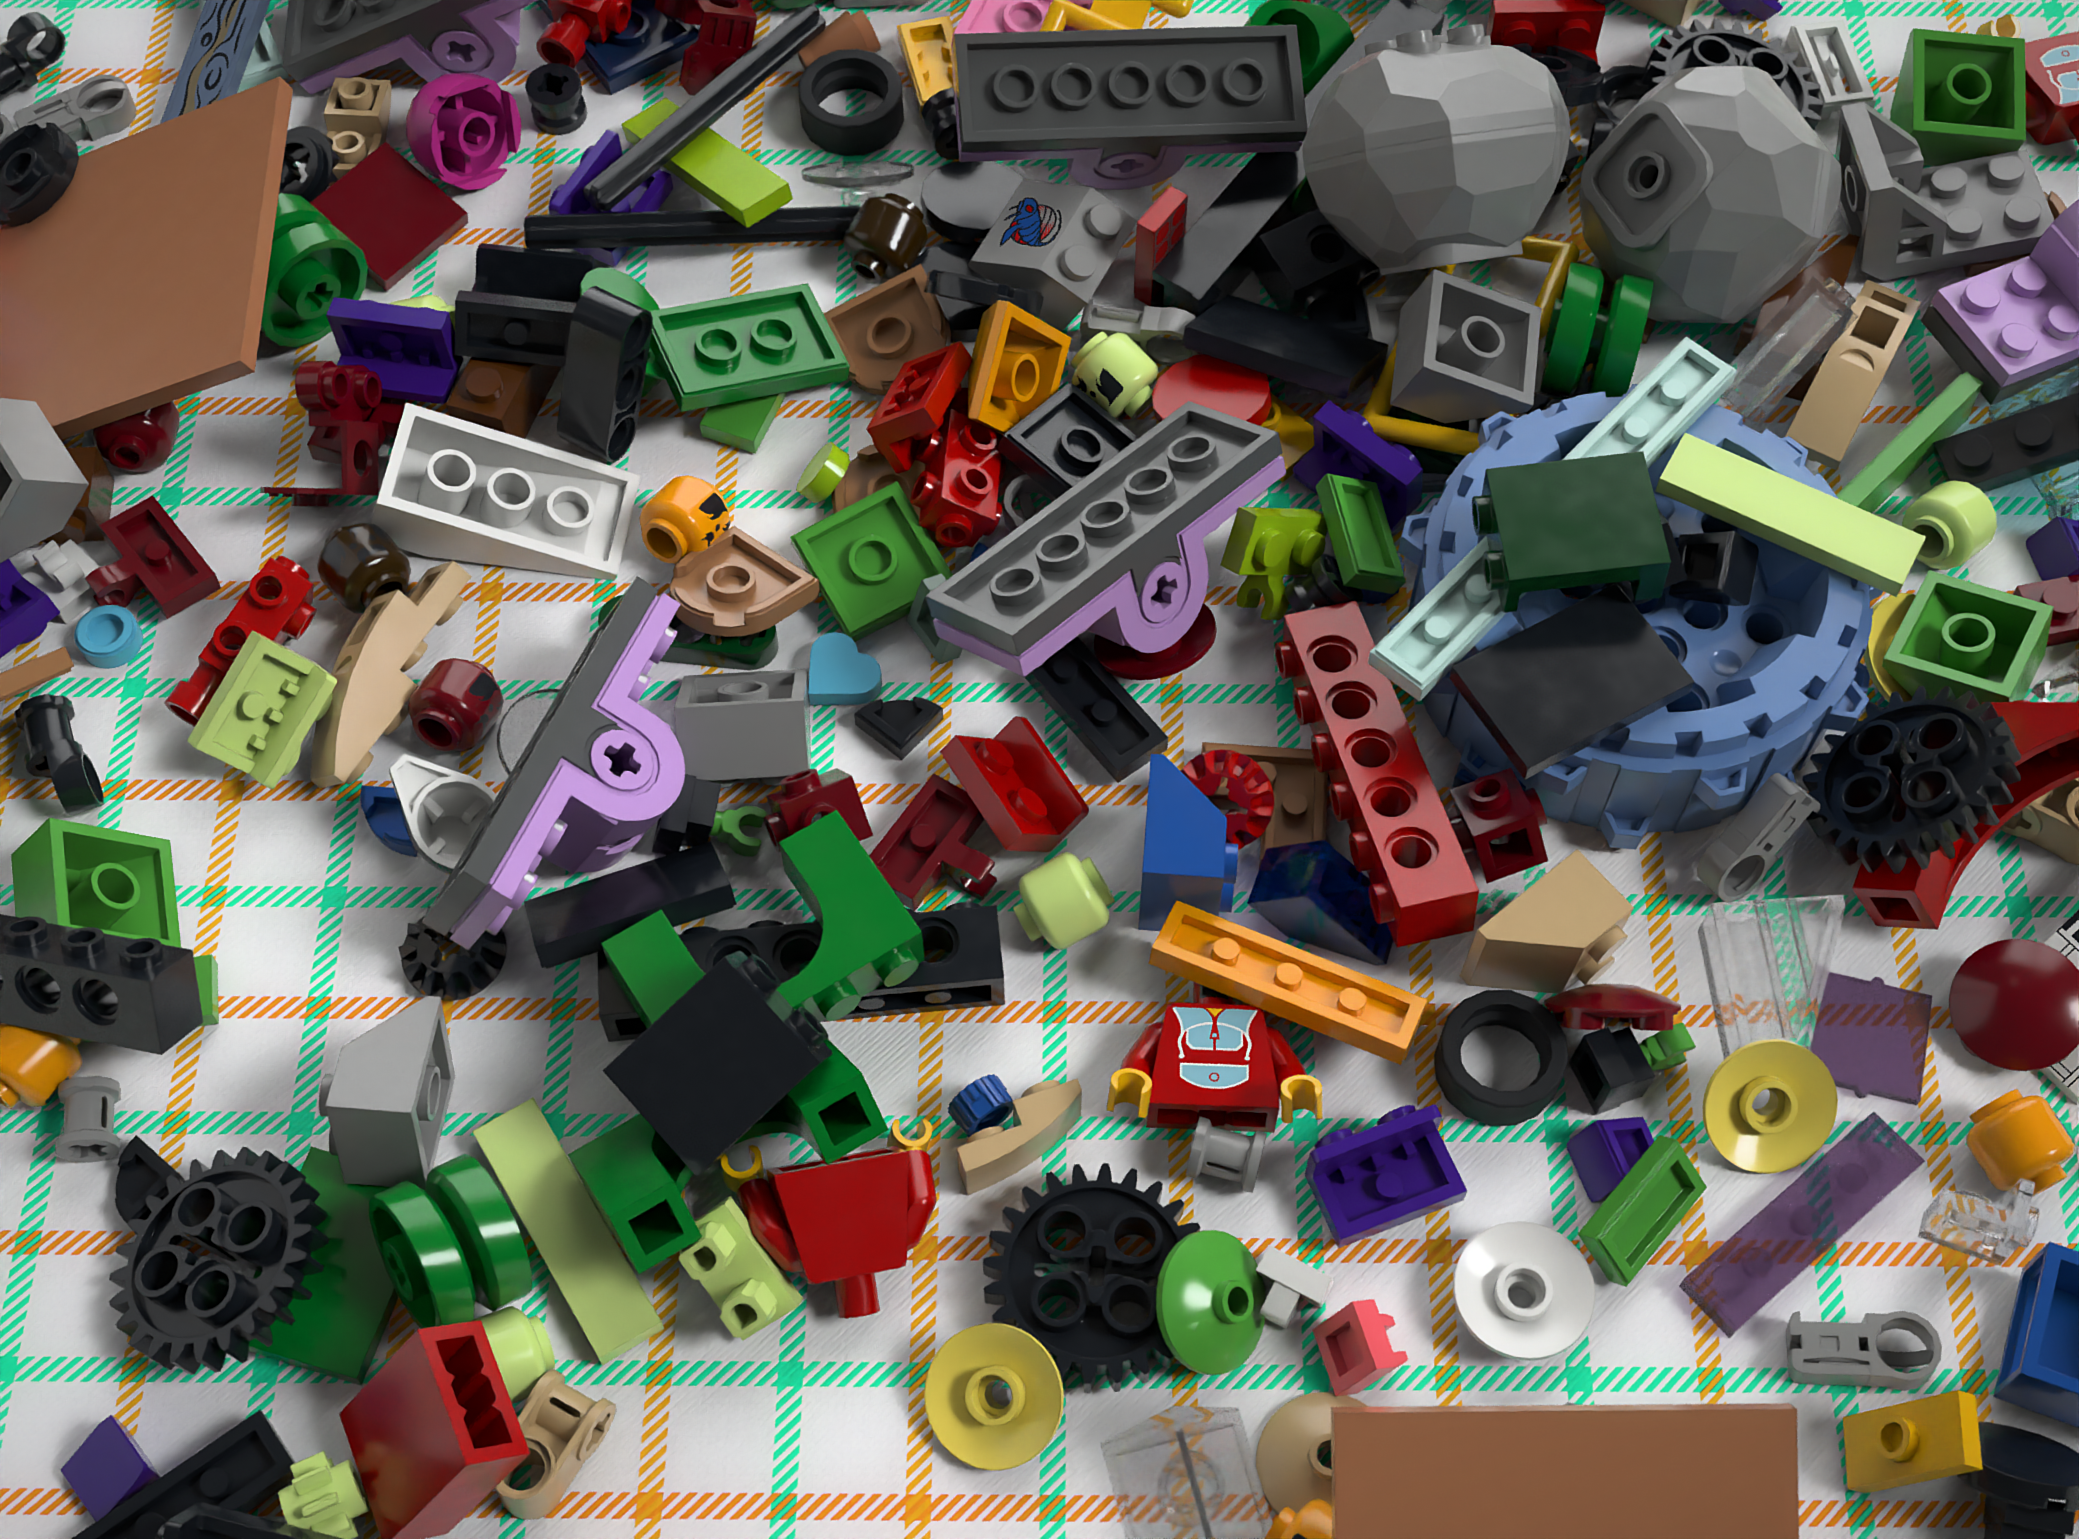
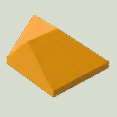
(1013, 366)

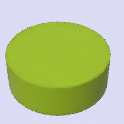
(823, 473)

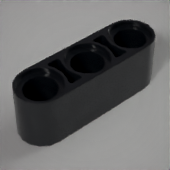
(604, 373)

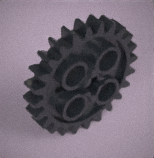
(1734, 48)
(1912, 779)
(1101, 1214)
(199, 1309)

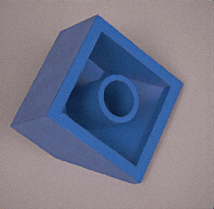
(1183, 849)

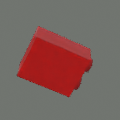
(433, 1432)

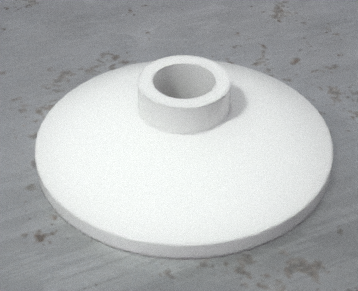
(1528, 1259)

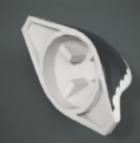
(439, 808)

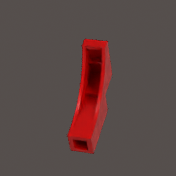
(2050, 757)

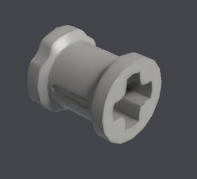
(88, 1119)
(1226, 1154)

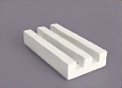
(1814, 53)

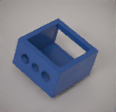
(2043, 1338)

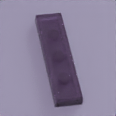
(1801, 1224)

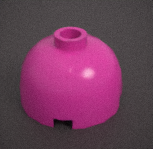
(463, 129)

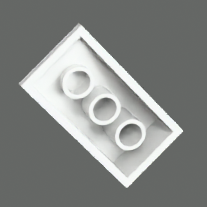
(502, 499)

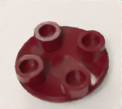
(1590, 1004)
(2017, 1005)

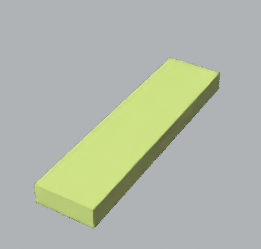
(1790, 514)
(568, 1231)

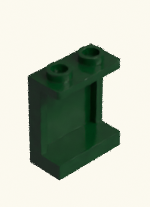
(1571, 527)

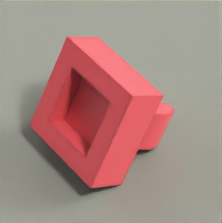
(1357, 1347)

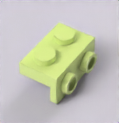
(264, 710)

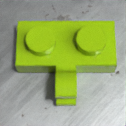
(1267, 547)

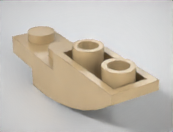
(1852, 374)
(370, 673)

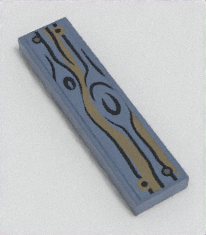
(216, 54)

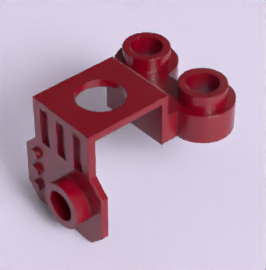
(723, 37)
(337, 399)

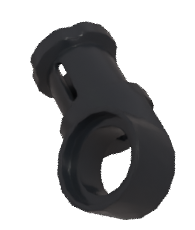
(21, 65)
(56, 753)

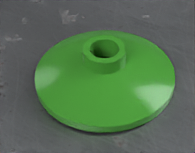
(1210, 1302)

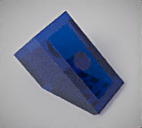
(1320, 901)

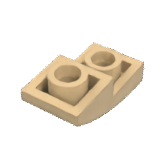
(357, 119)
(1039, 1122)

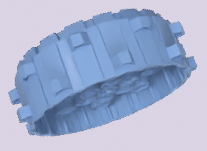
(1750, 702)

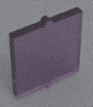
(1873, 1037)

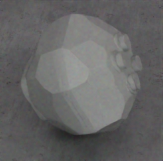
(1437, 149)
(1709, 194)

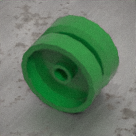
(306, 271)
(1595, 334)
(450, 1244)

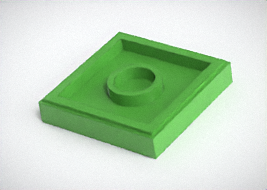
(870, 560)

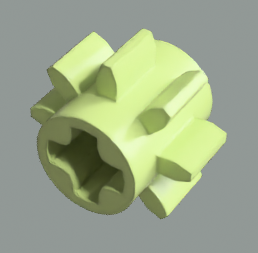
(324, 1496)

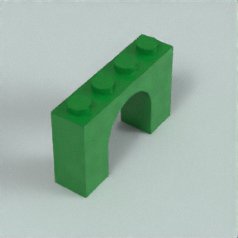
(863, 942)
(641, 1179)

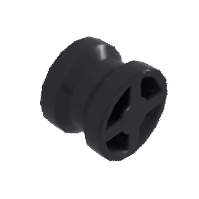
(556, 99)
(940, 120)
(1320, 587)

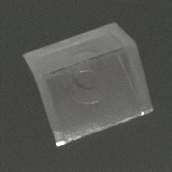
(1187, 1477)

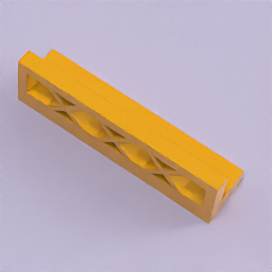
(1288, 982)

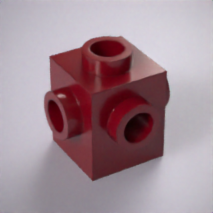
(815, 795)
(1499, 824)

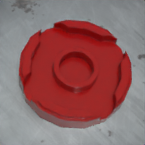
(1213, 385)

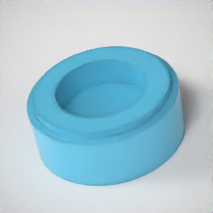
(108, 636)

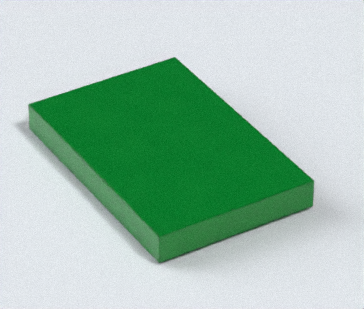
(746, 347)
(353, 1294)

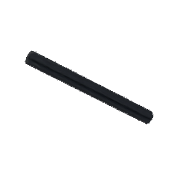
(703, 109)
(684, 228)

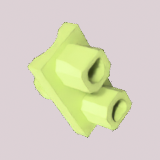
(738, 1272)

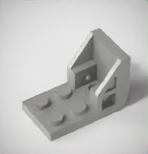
(1934, 215)

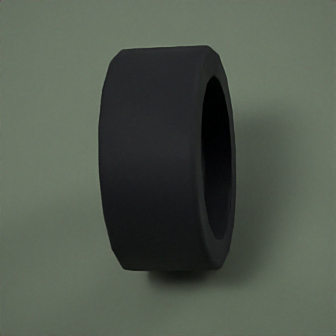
(845, 71)
(1514, 1012)

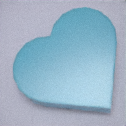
(840, 673)

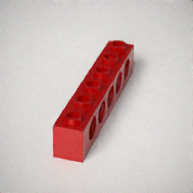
(1376, 777)

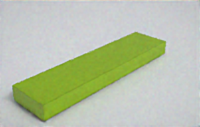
(717, 169)

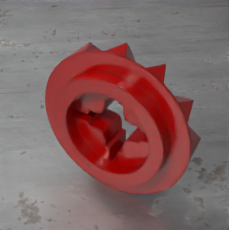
(1246, 785)

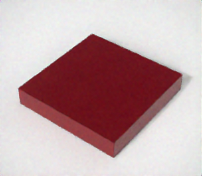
(391, 214)

